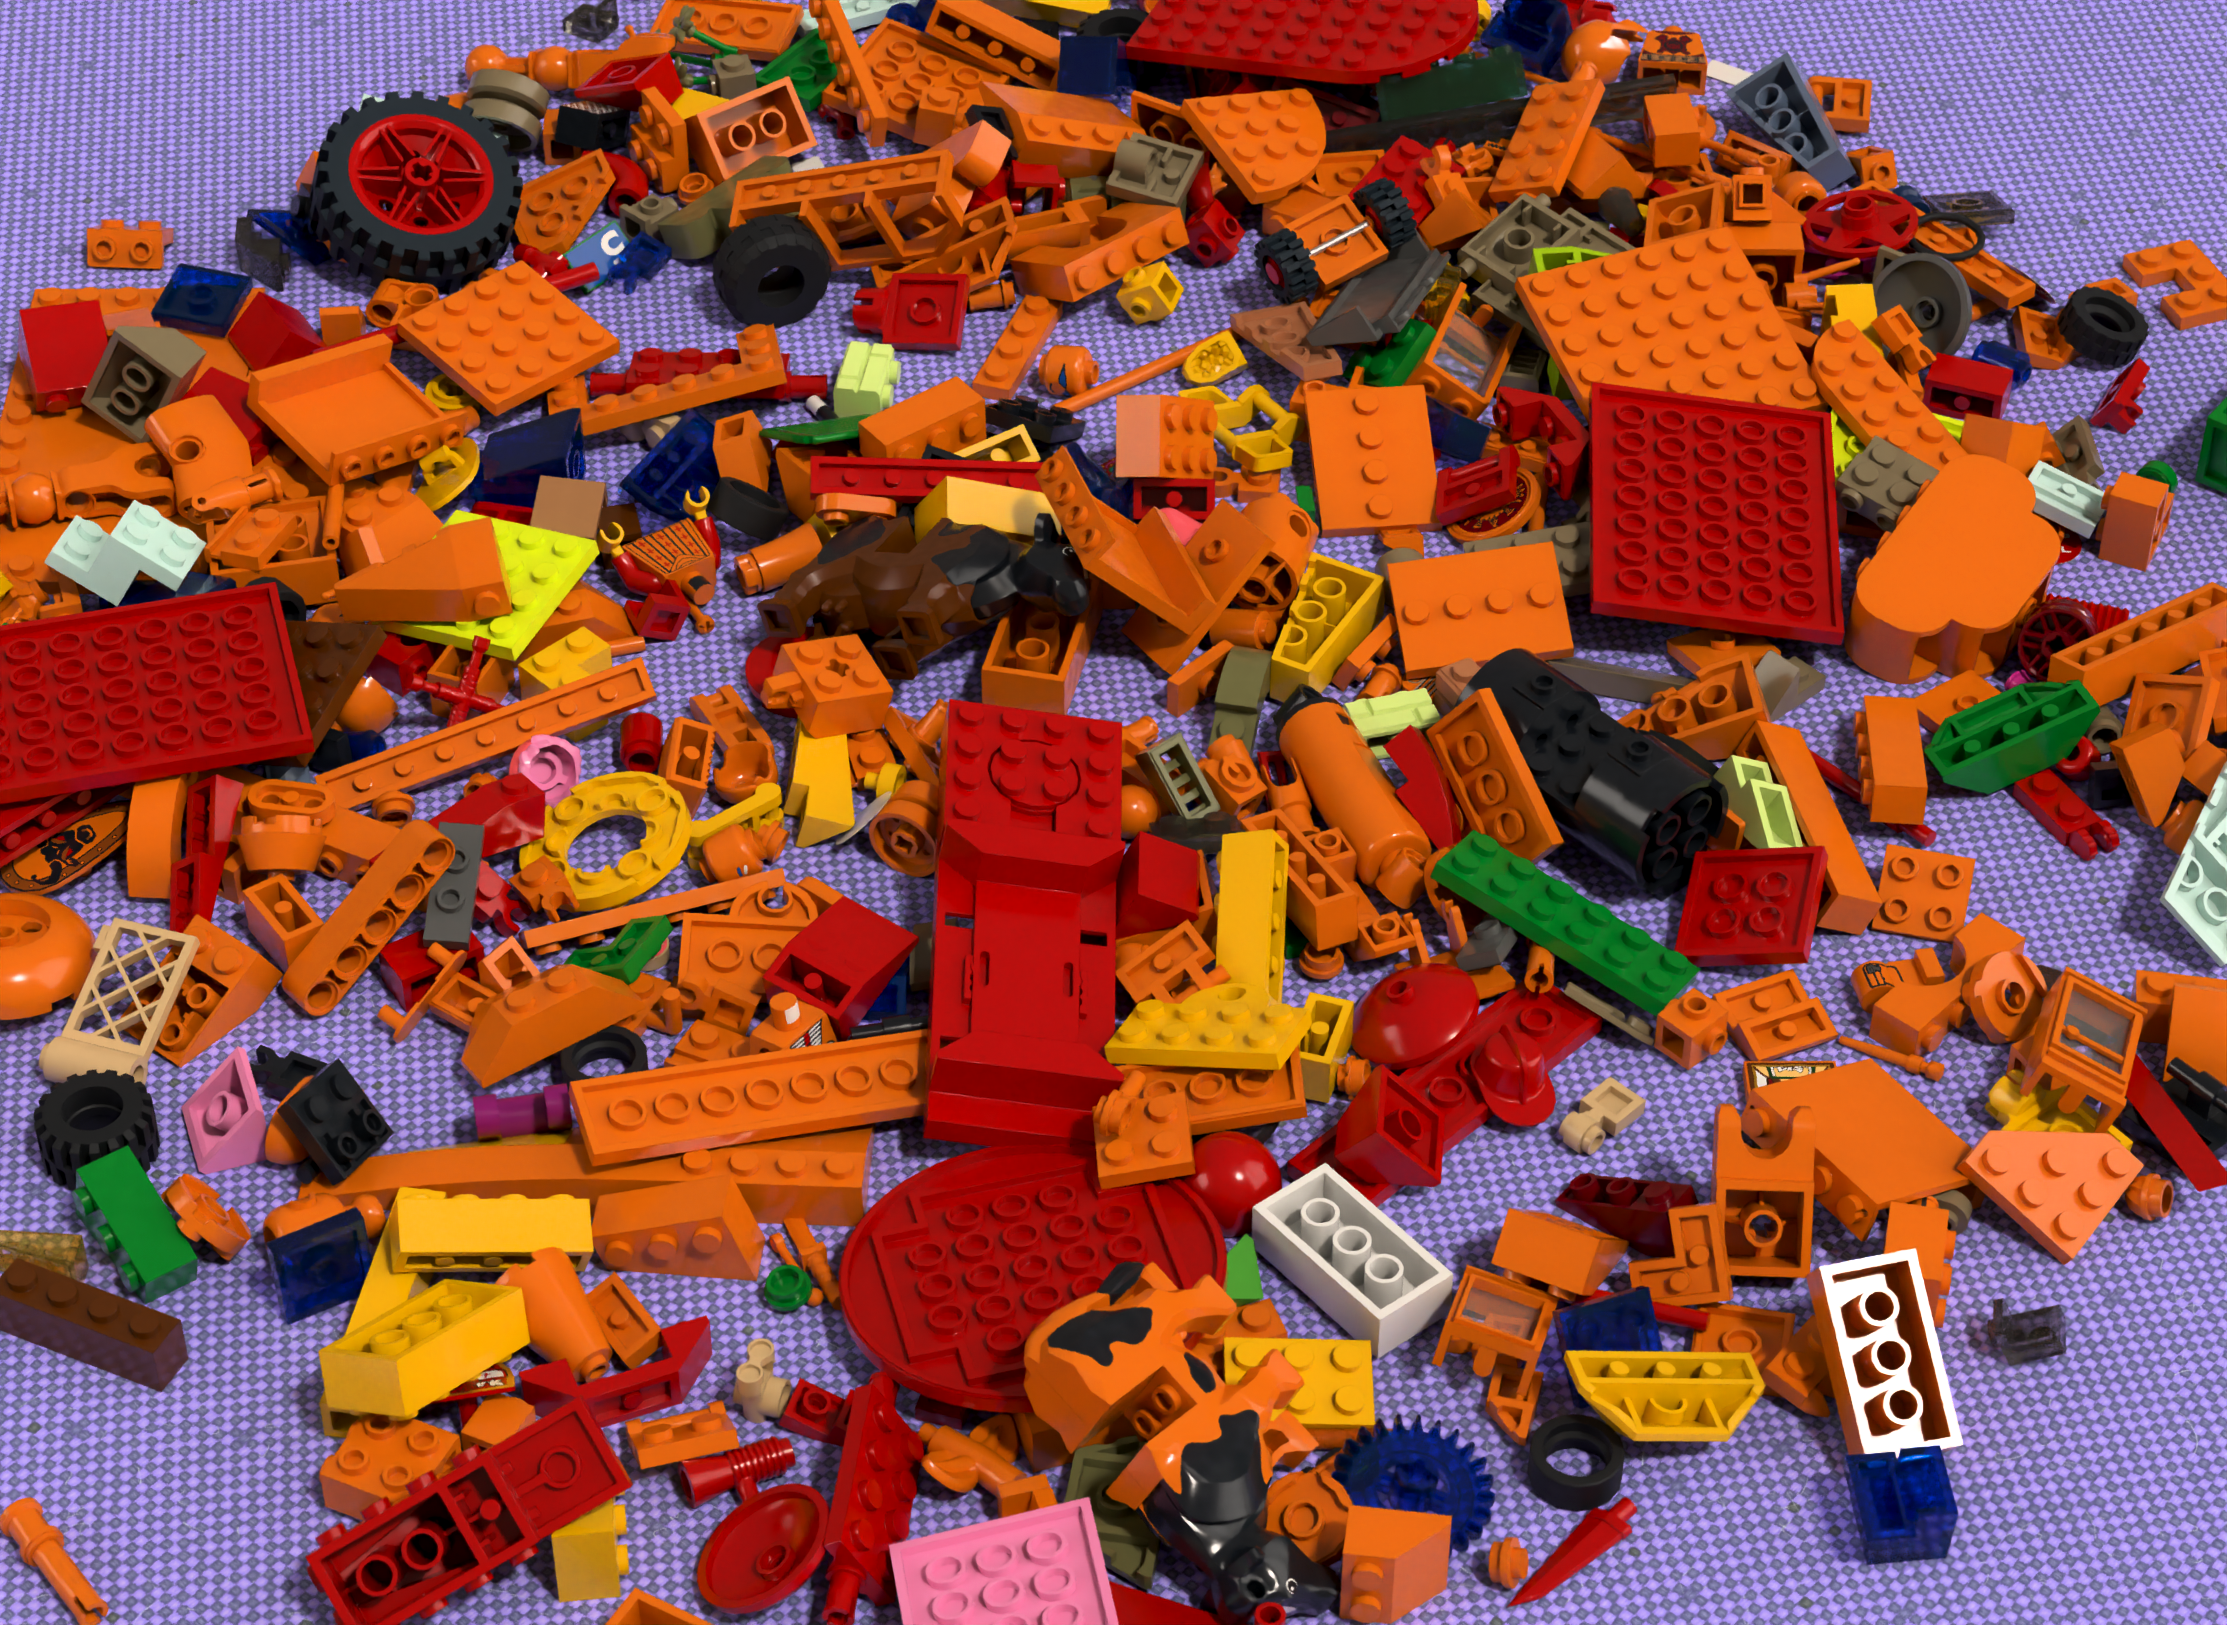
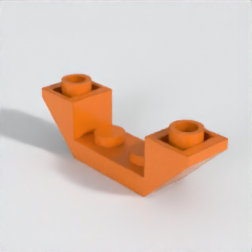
(1377, 933)

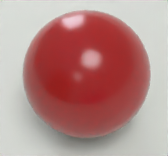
(1233, 1177)

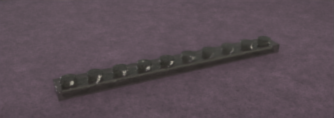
(1490, 121)

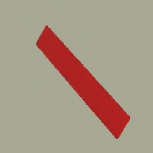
(2173, 1129)

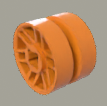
(907, 829)

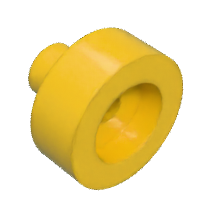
(889, 779)

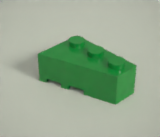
(133, 1226)

